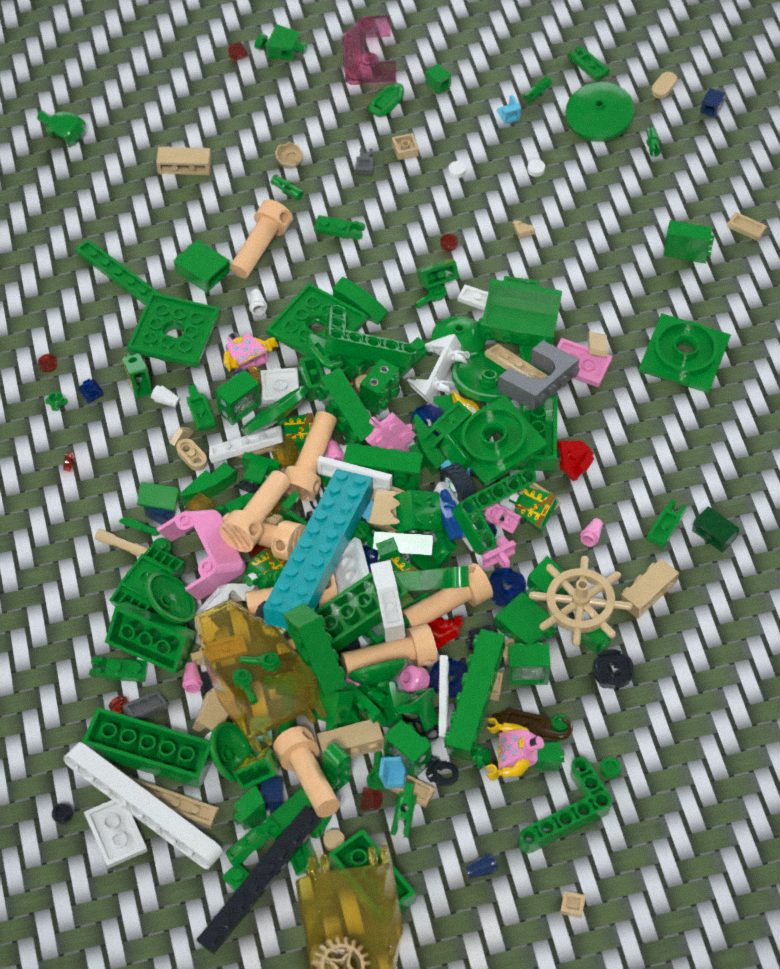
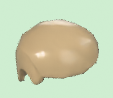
(289, 155)

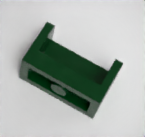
(715, 529)

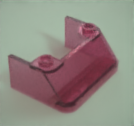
(365, 67)

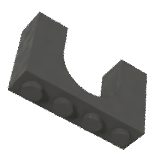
(535, 391)

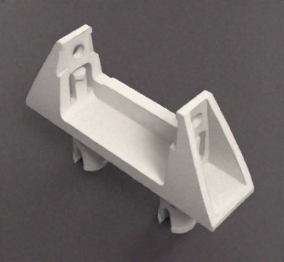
(448, 349)

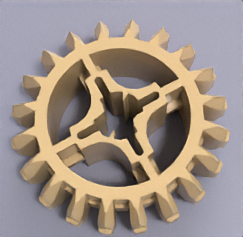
(323, 958)

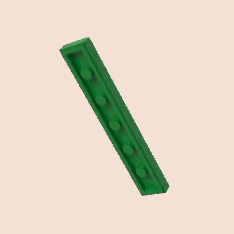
(115, 271)

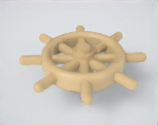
(580, 600)

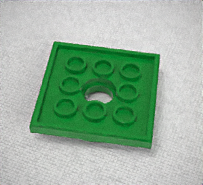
(309, 309)
(170, 313)
(687, 369)
(499, 457)

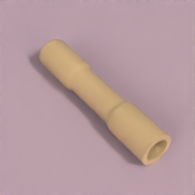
(111, 539)

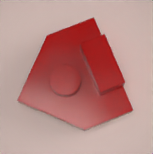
(575, 458)
(445, 630)

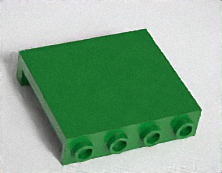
(520, 313)

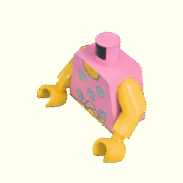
(246, 351)
(515, 751)

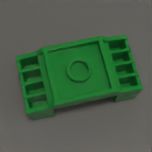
(133, 583)

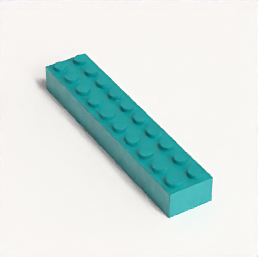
(320, 546)

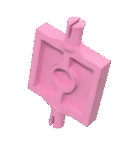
(390, 433)

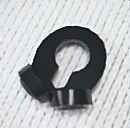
(435, 764)

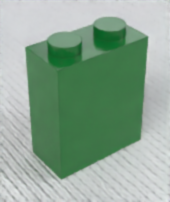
(688, 241)
(202, 266)
(522, 620)

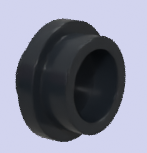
(62, 813)

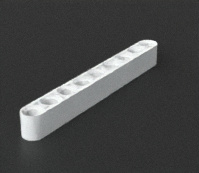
(143, 805)

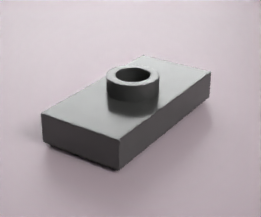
(145, 706)

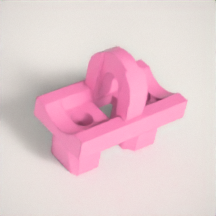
(511, 520)
(499, 555)

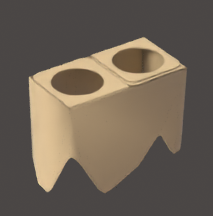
(384, 511)

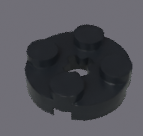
(609, 679)

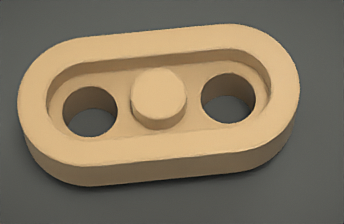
(192, 456)

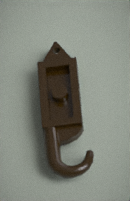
(537, 724)

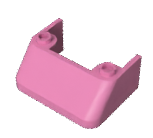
(222, 561)

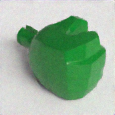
(64, 125)

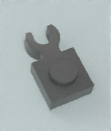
(365, 163)

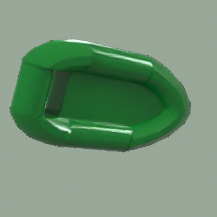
(386, 100)
(317, 347)

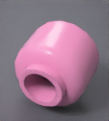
(414, 678)

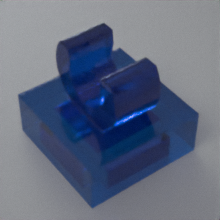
(90, 390)

